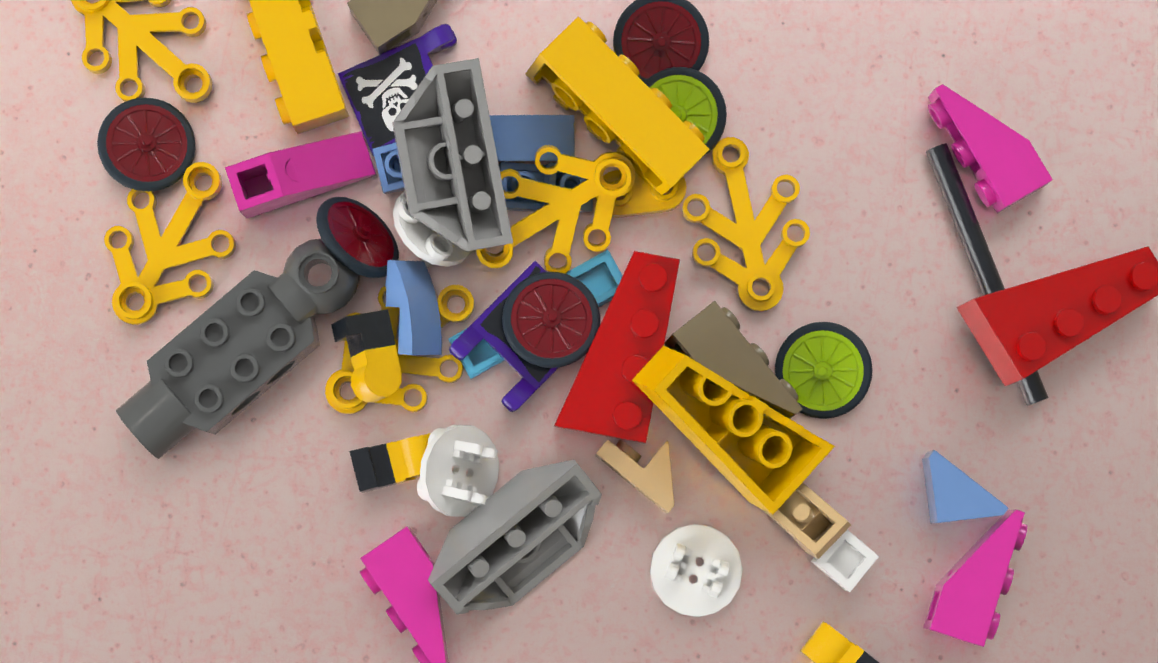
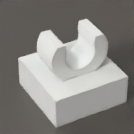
(846, 561)

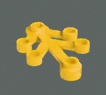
(136, 32)
(565, 204)
(747, 231)
(164, 250)
(409, 364)

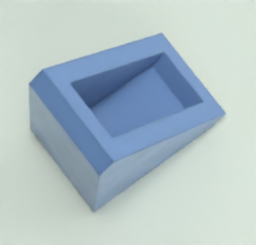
(954, 494)

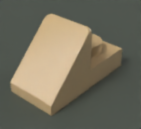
(652, 481)
(810, 521)

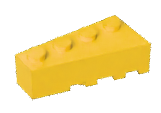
(298, 63)
(619, 104)
(739, 434)

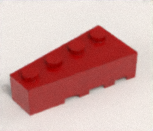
(1051, 315)
(631, 333)

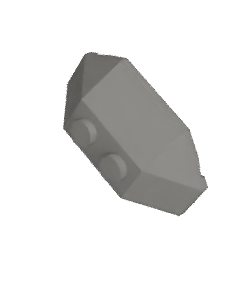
(452, 158)
(516, 538)

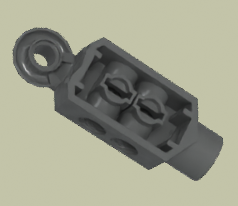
(236, 350)

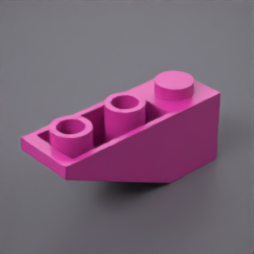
(995, 153)
(299, 173)
(402, 573)
(970, 590)

